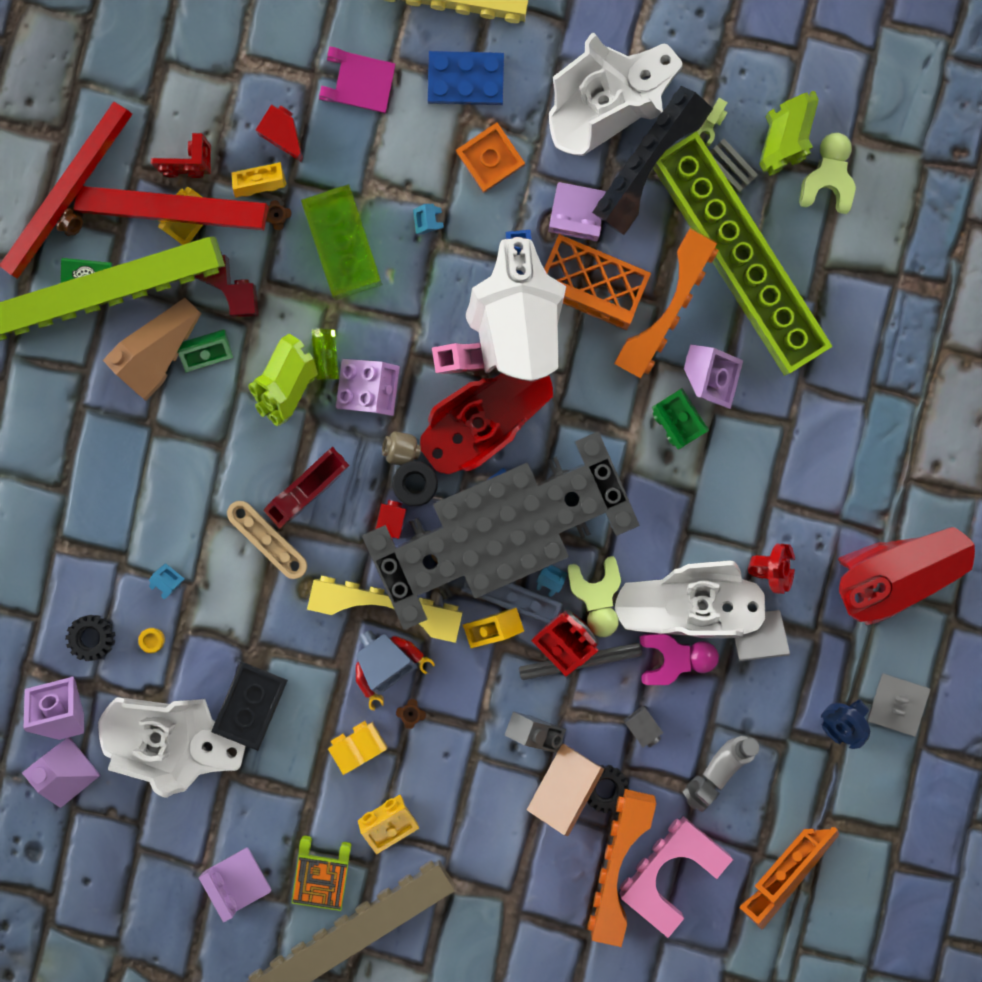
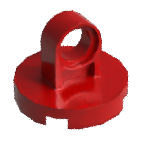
(775, 568)

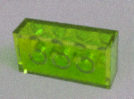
(341, 242)

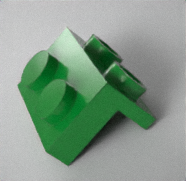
(679, 419)

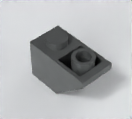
(535, 732)

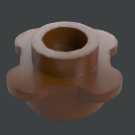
(284, 213)
(70, 223)
(411, 706)

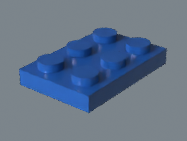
(465, 78)

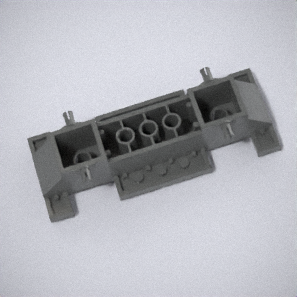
(500, 530)

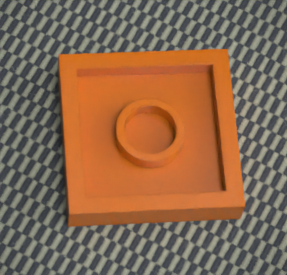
(490, 157)

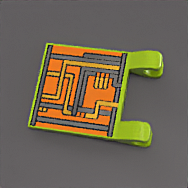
(320, 879)

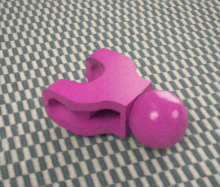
(677, 658)

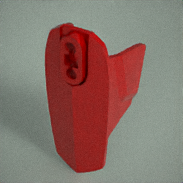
(485, 416)
(905, 570)

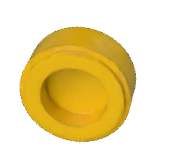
(151, 640)

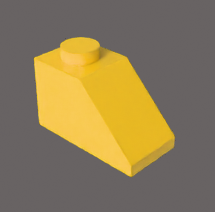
(493, 628)

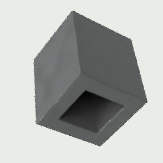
(643, 727)

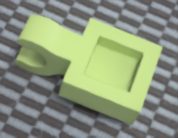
(716, 116)

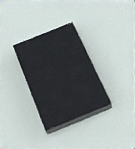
(249, 706)

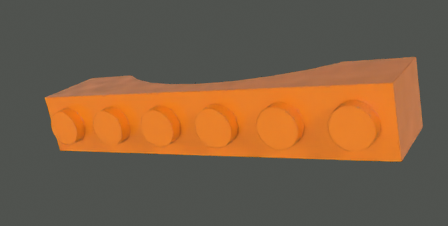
(692, 256)
(634, 819)

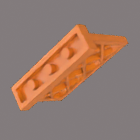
(591, 303)

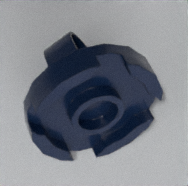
(847, 723)

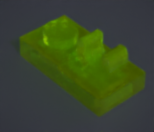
(325, 354)

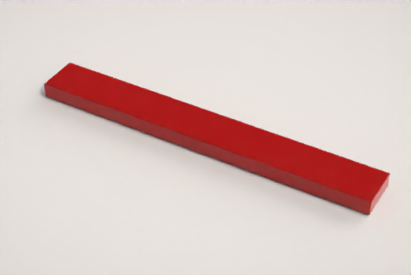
(65, 190)
(172, 208)

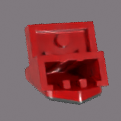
(566, 642)

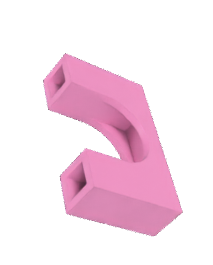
(682, 841)

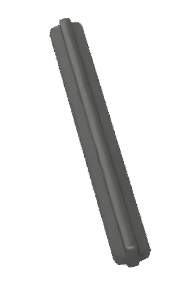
(601, 657)

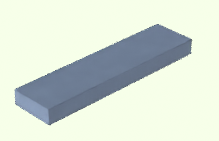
(527, 601)

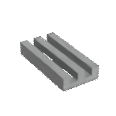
(739, 160)

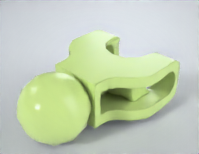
(831, 174)
(598, 597)

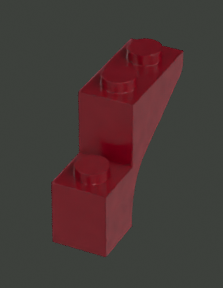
(240, 295)
(306, 488)

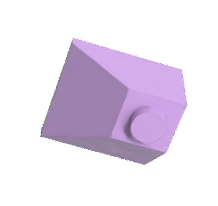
(713, 374)
(54, 710)
(61, 773)

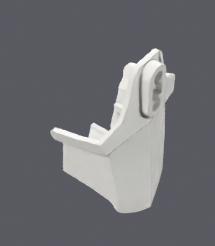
(606, 94)
(518, 314)
(164, 743)

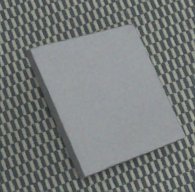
(765, 642)
(898, 704)

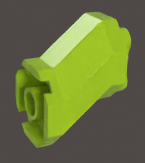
(789, 133)
(283, 380)

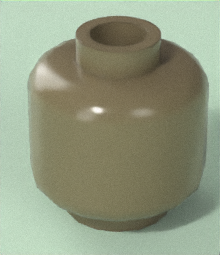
(400, 448)

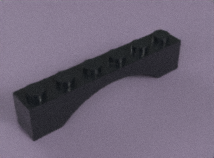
(680, 117)

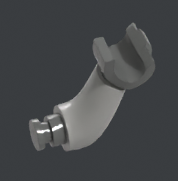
(722, 767)

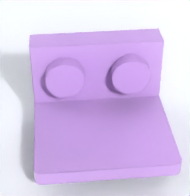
(573, 212)
(367, 386)
(234, 883)

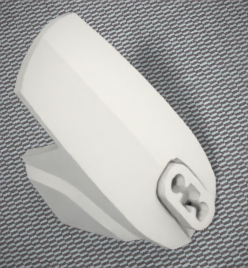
(692, 602)

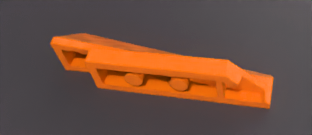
(787, 874)

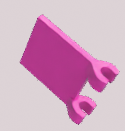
(360, 81)

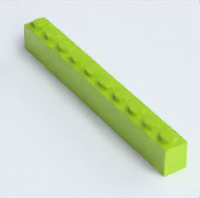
(110, 286)

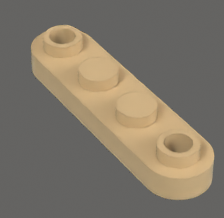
(267, 539)

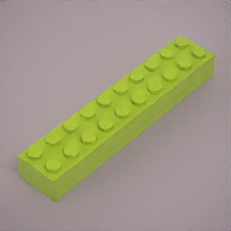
(743, 254)

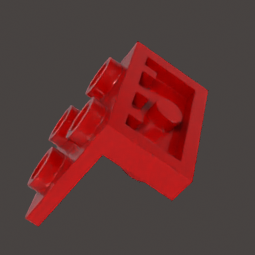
(196, 167)

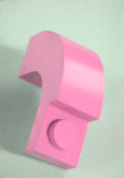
(458, 358)

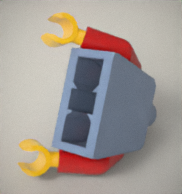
(385, 663)

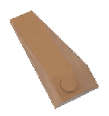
(148, 352)

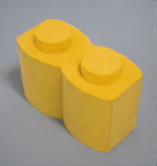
(357, 747)

